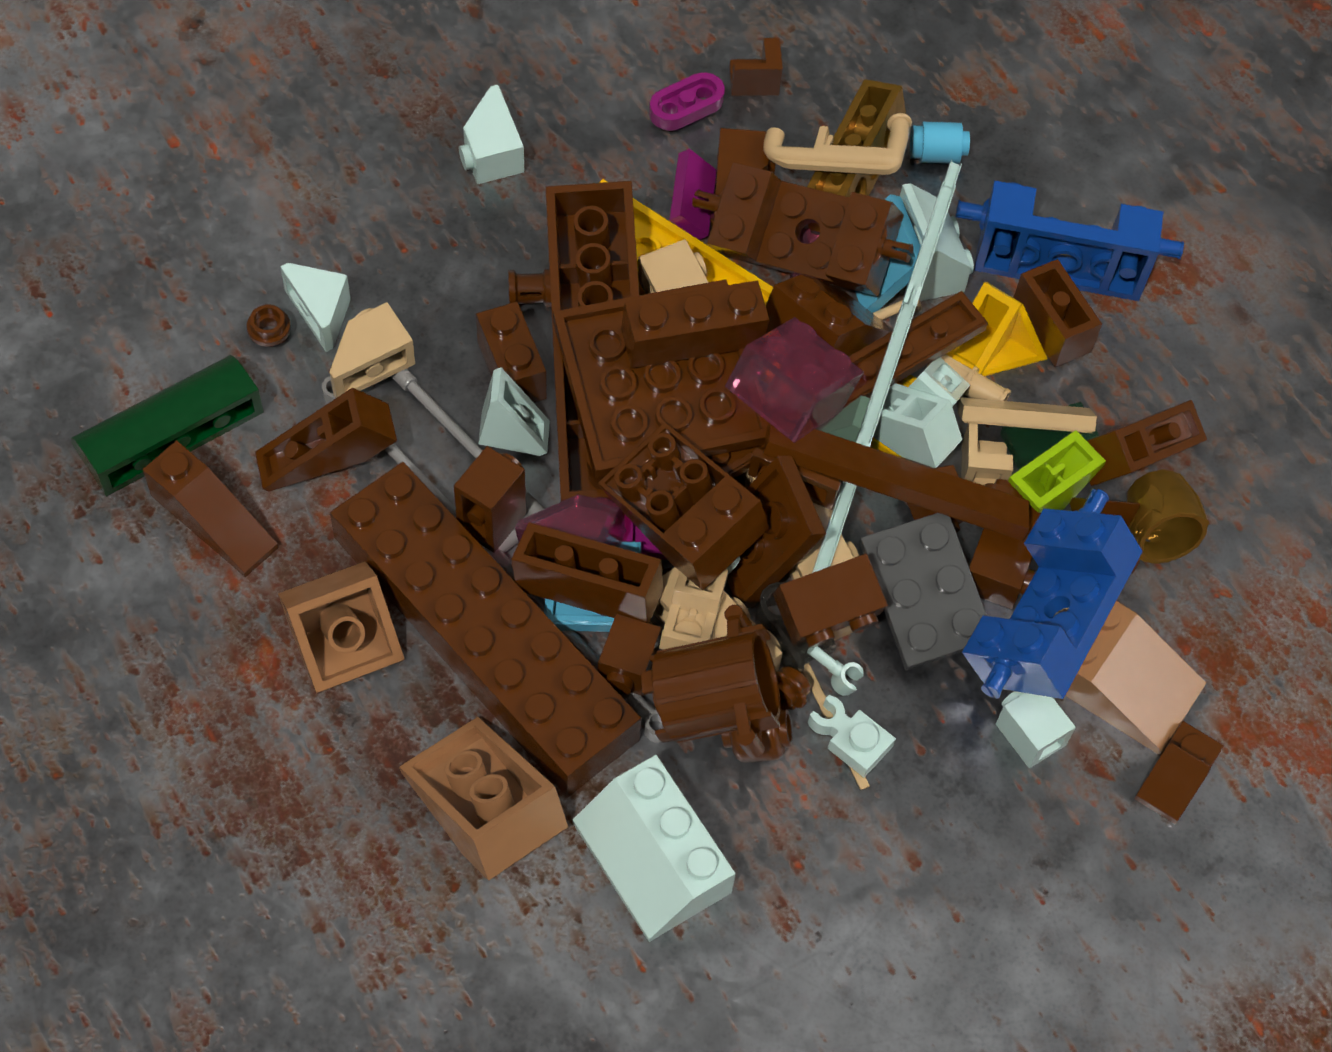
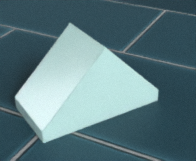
(320, 299)
(941, 381)
(512, 418)

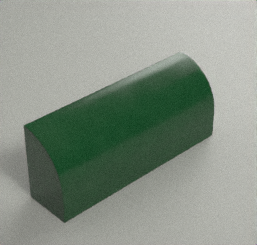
(187, 411)

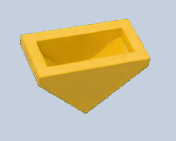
(1008, 339)

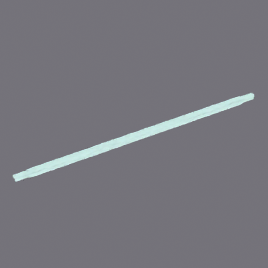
(890, 359)

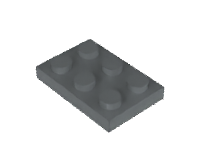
(926, 588)

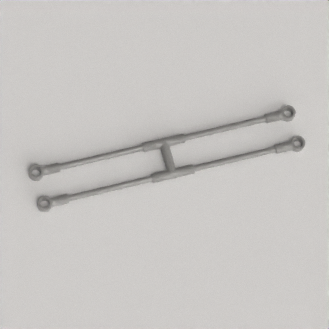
(409, 383)

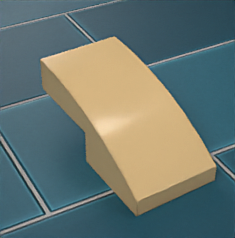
(692, 612)

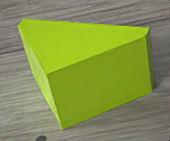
(1058, 473)

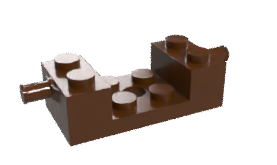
(762, 223)

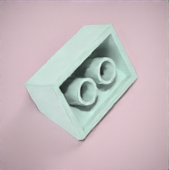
(654, 848)

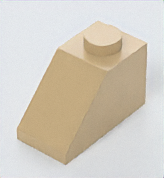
(371, 350)

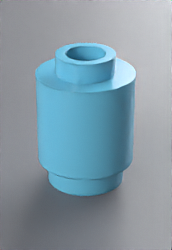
(939, 142)

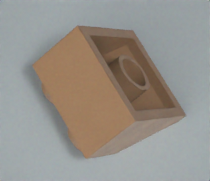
(341, 626)

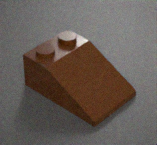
(827, 310)

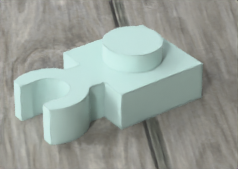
(855, 739)

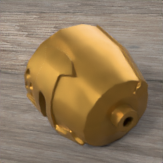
(1167, 516)

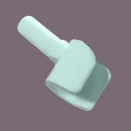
(838, 670)

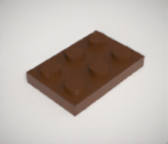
(791, 531)

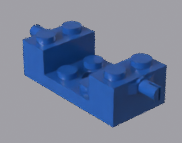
(1100, 260)
(1081, 567)

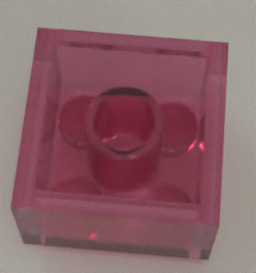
(794, 379)

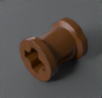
(530, 288)

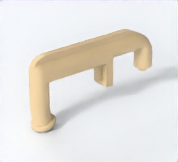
(841, 157)

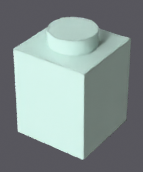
(1034, 726)

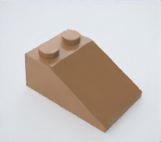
(1135, 680)
(486, 797)

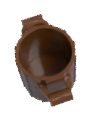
(717, 686)

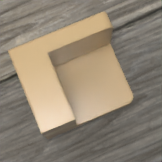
(984, 460)

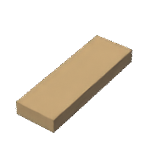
(1027, 415)

